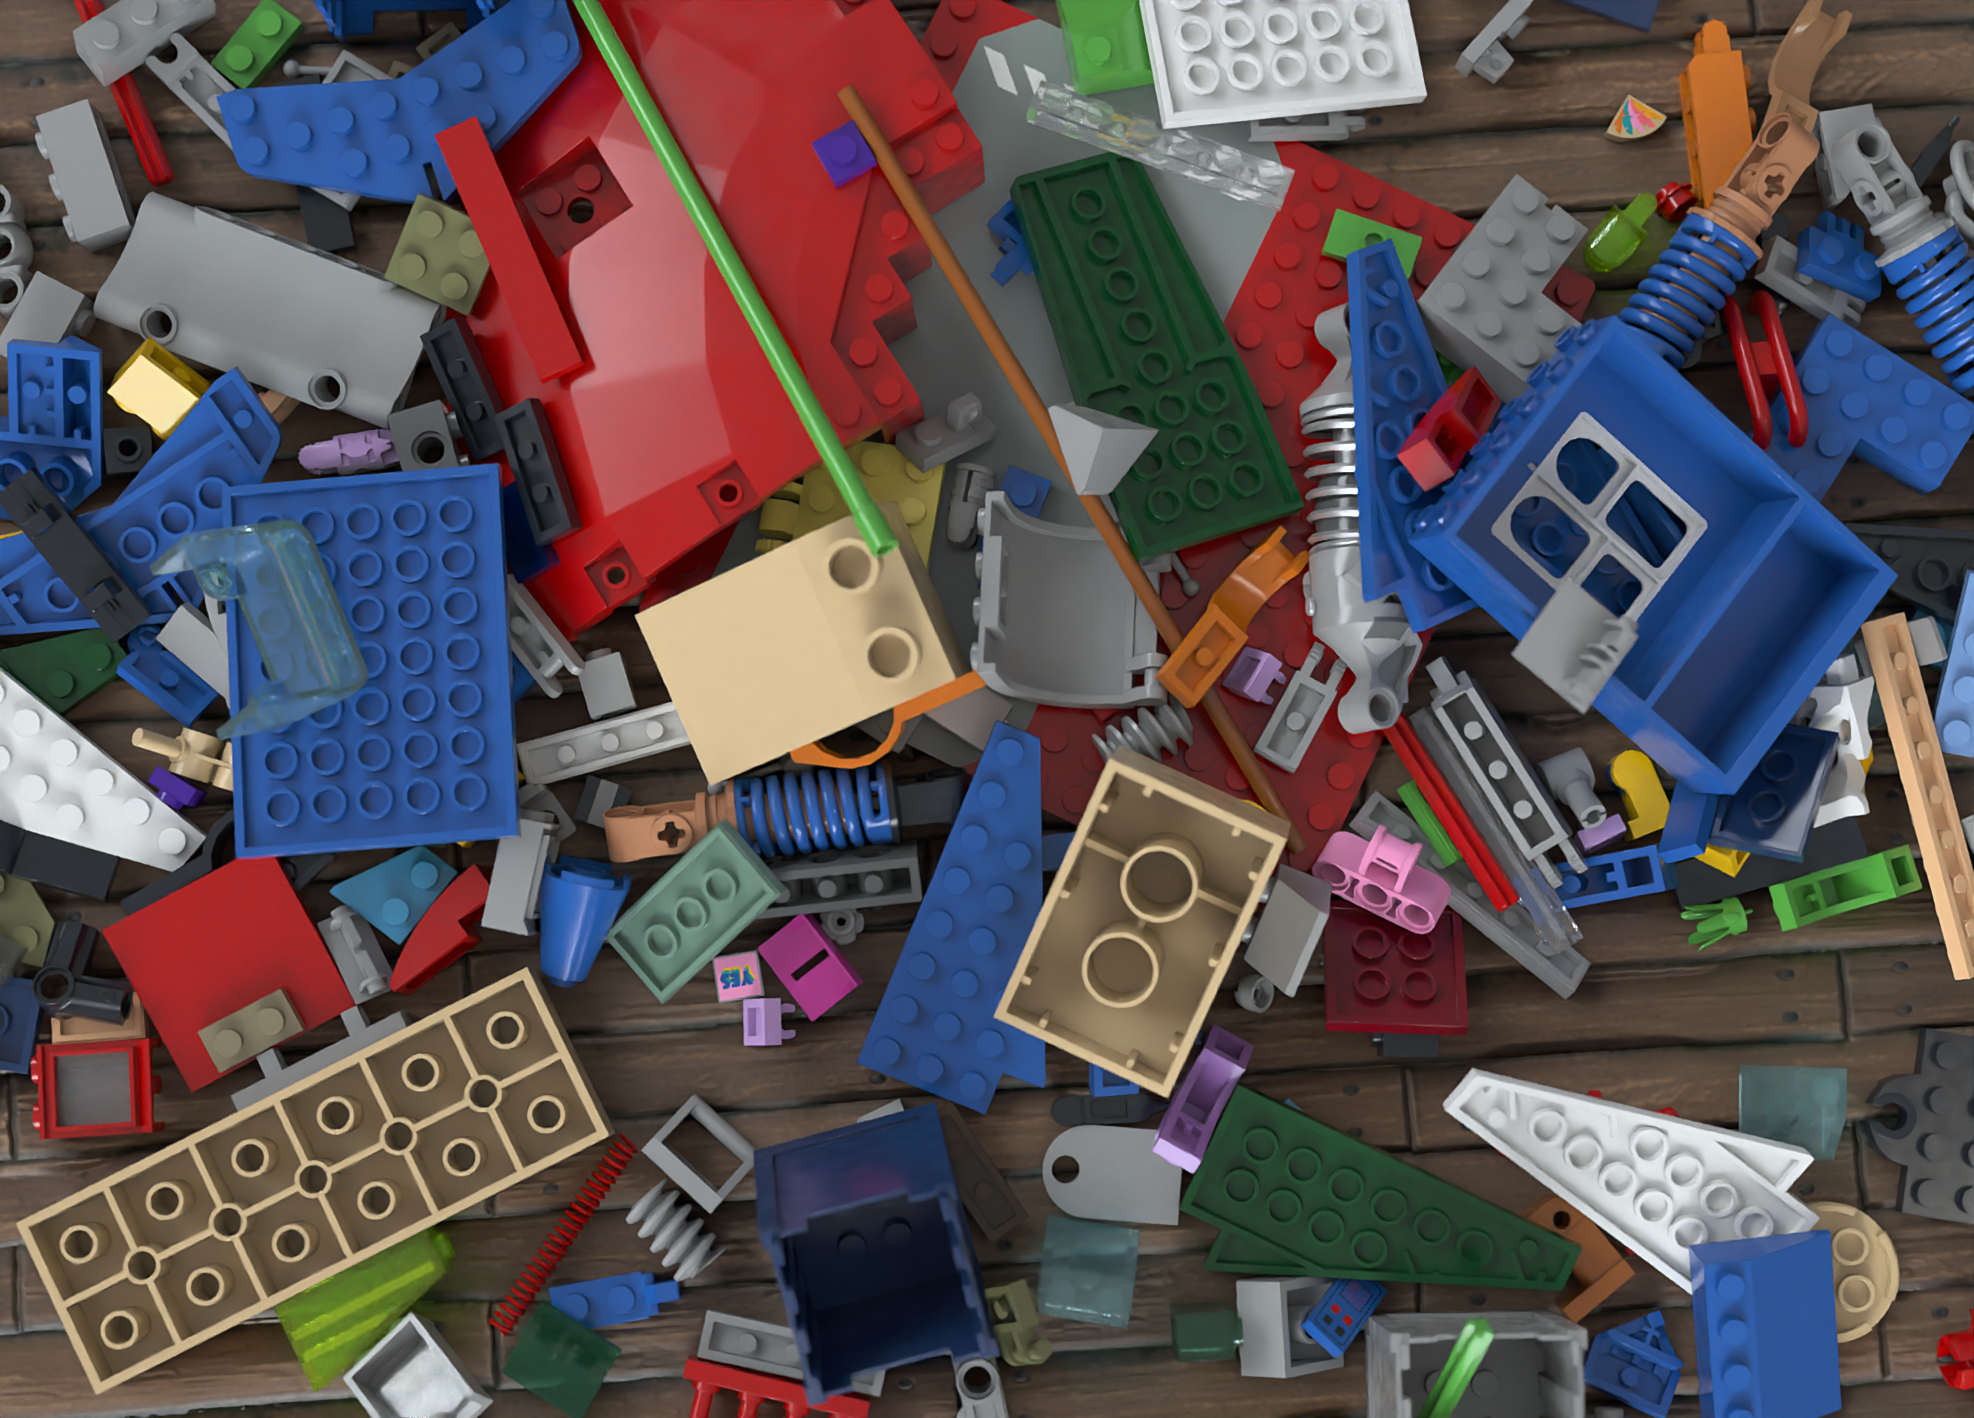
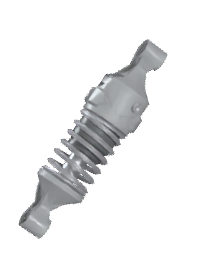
(1367, 636)

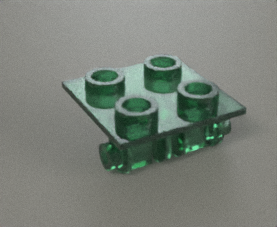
(561, 1360)

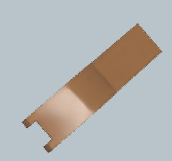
(1798, 62)

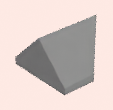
(1098, 446)

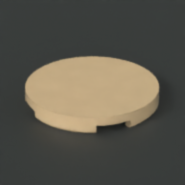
(1863, 1267)

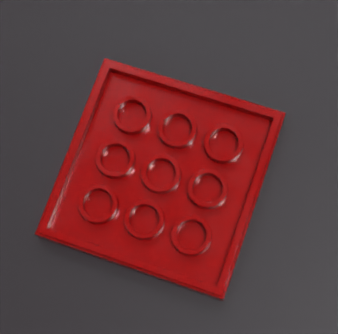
(221, 950)

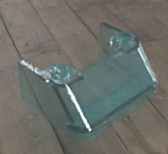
(289, 612)

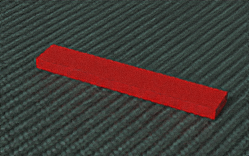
(509, 250)

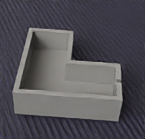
(1488, 295)

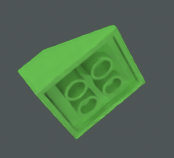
(1105, 44)

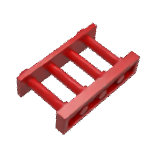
(756, 1385)

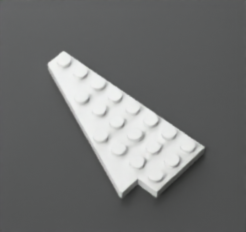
(1639, 1171)

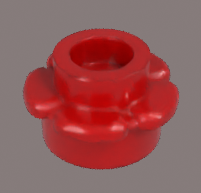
(1675, 201)

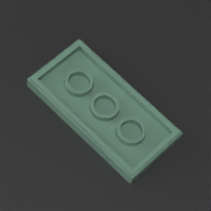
(694, 911)

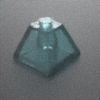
(1794, 1106)

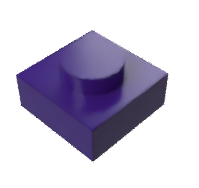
(844, 154)
(176, 789)

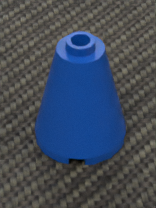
(576, 915)

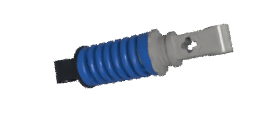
(1916, 246)

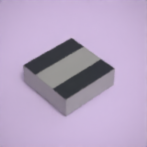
(599, 797)

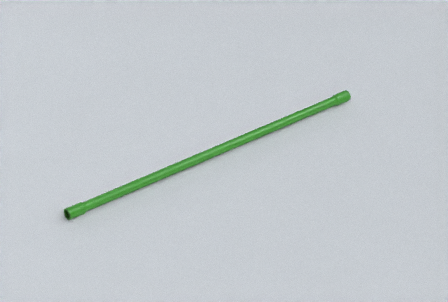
(865, 512)

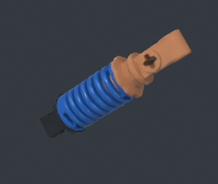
(1718, 243)
(794, 813)

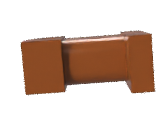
(1599, 1265)

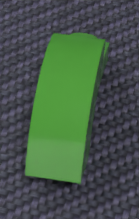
(1845, 887)

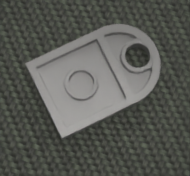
(1116, 1175)

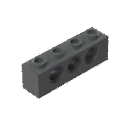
(422, 428)
(846, 878)

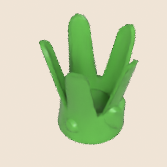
(1723, 919)

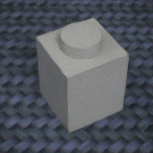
(607, 685)

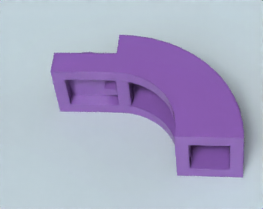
(1201, 1098)

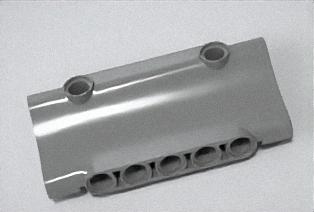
(269, 308)

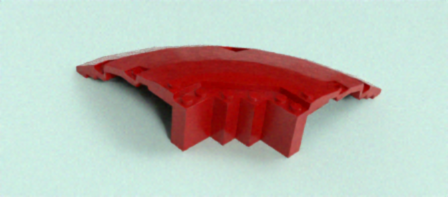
(672, 372)

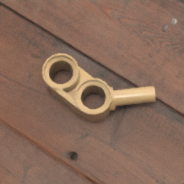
(192, 755)

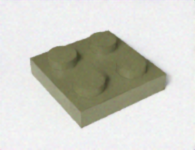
(440, 255)

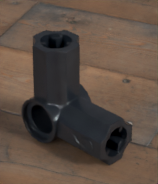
(86, 995)

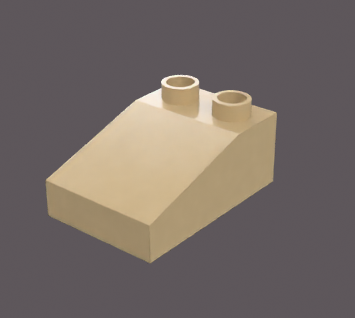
(801, 644)
(1142, 920)

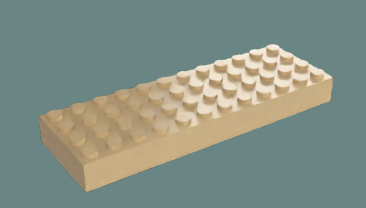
(314, 1179)

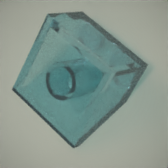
(1087, 1271)

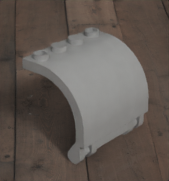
(1061, 615)

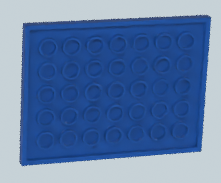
(433, 729)

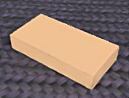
(83, 1030)

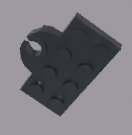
(1933, 1128)

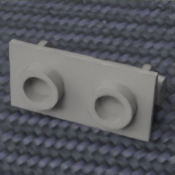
(356, 954)

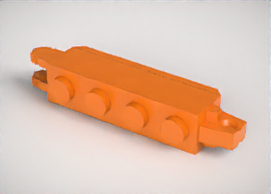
(1715, 111)

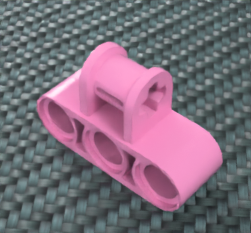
(1384, 878)

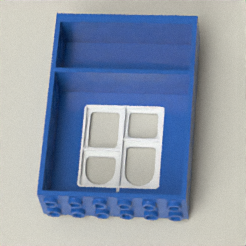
(1740, 607)

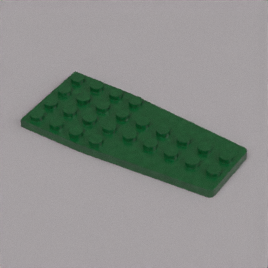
(1151, 351)

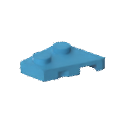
(397, 891)

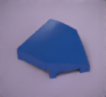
(1634, 1365)

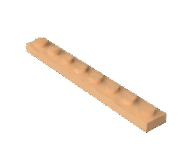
(1925, 784)

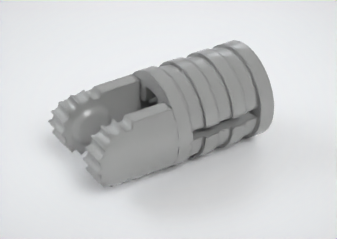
(966, 498)

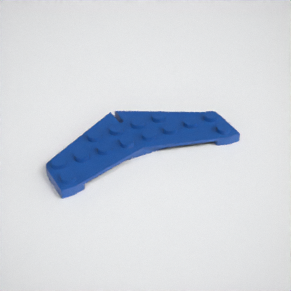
(381, 133)
(219, 444)

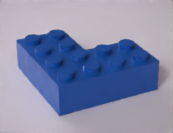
(1871, 406)

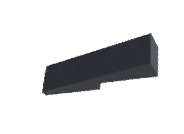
(1828, 847)

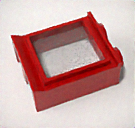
(95, 1088)

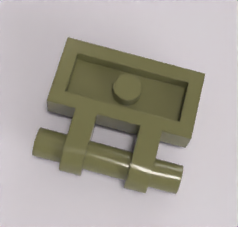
(1013, 1318)

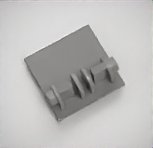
(1576, 644)

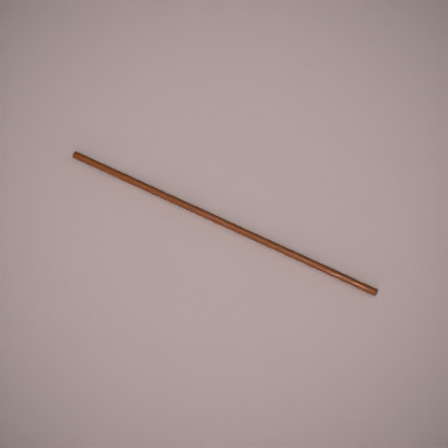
(1040, 416)

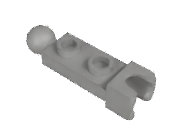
(194, 84)

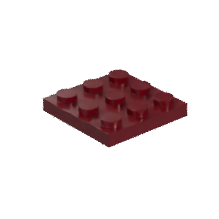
(1392, 977)

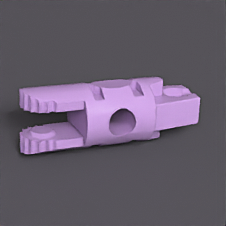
(351, 453)

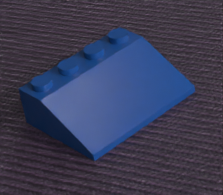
(1766, 1326)

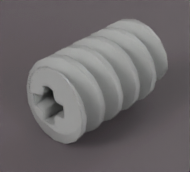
(1151, 732)
(674, 1232)

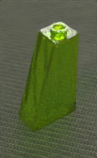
(356, 1307)

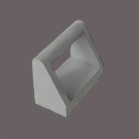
(684, 1172)

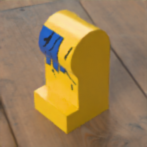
(1640, 791)

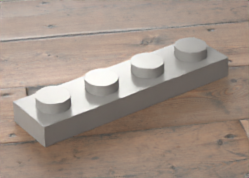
(763, 1347)

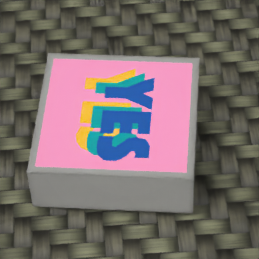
(738, 976)

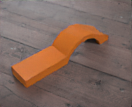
(1224, 625)
(818, 754)

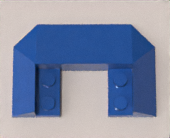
(54, 417)

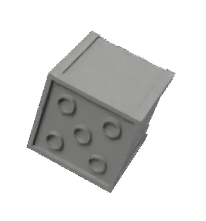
(1525, 1372)

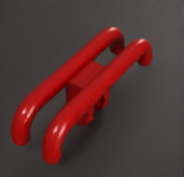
(1763, 366)

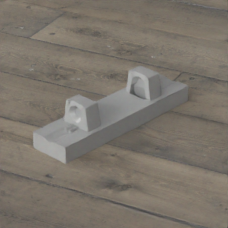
(280, 1076)

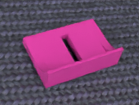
(824, 983)

